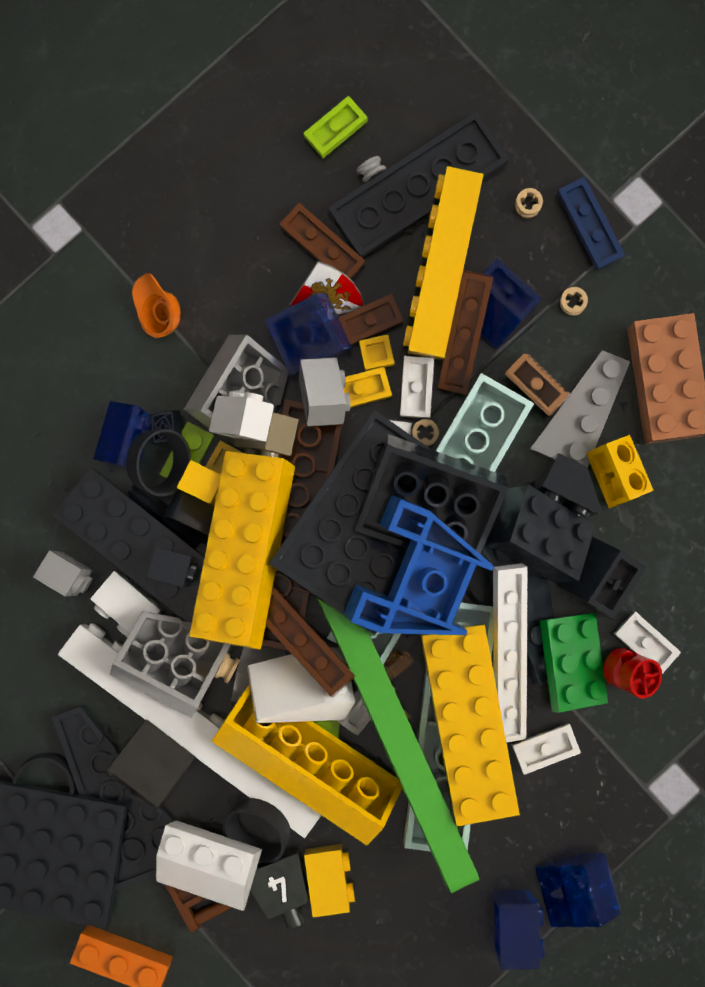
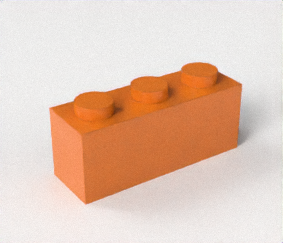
(120, 958)

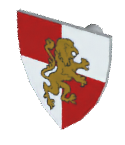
(338, 286)

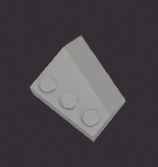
(238, 368)
(168, 662)

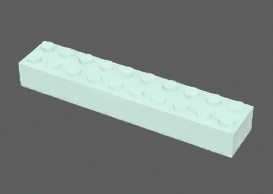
(477, 436)

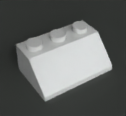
(206, 864)

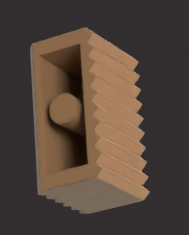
(537, 384)

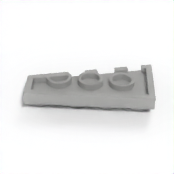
(583, 415)

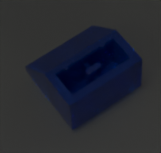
(507, 305)
(120, 428)
(578, 891)

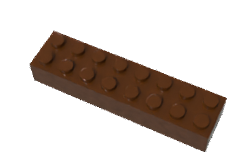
(314, 459)

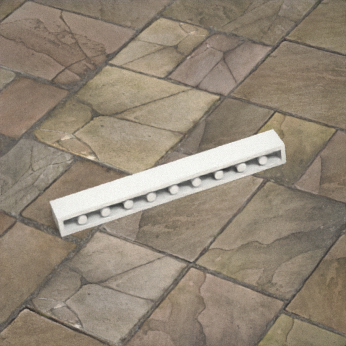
(94, 656)

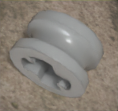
(371, 168)

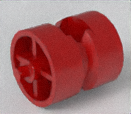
(632, 672)

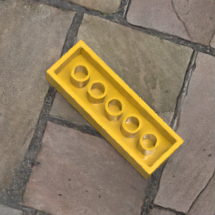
(445, 262)
(240, 546)
(470, 726)
(313, 768)

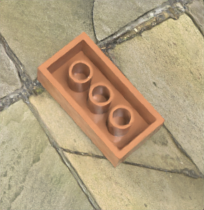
(668, 378)

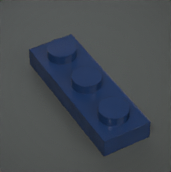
(590, 223)

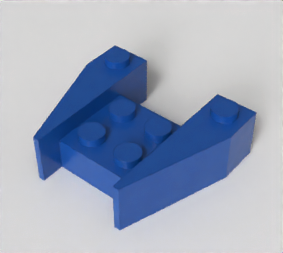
(428, 581)

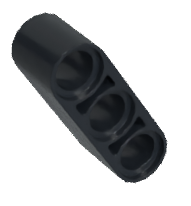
(189, 516)

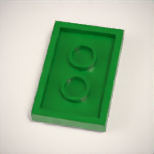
(573, 662)

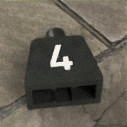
(282, 888)

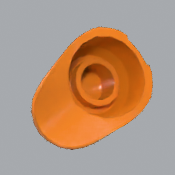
(156, 309)

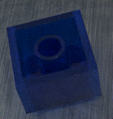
(308, 332)
(517, 929)

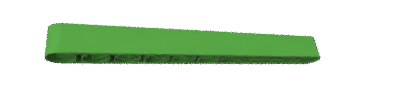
(403, 751)

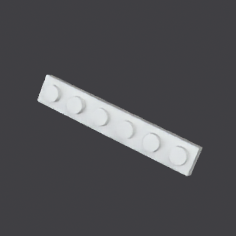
(511, 647)

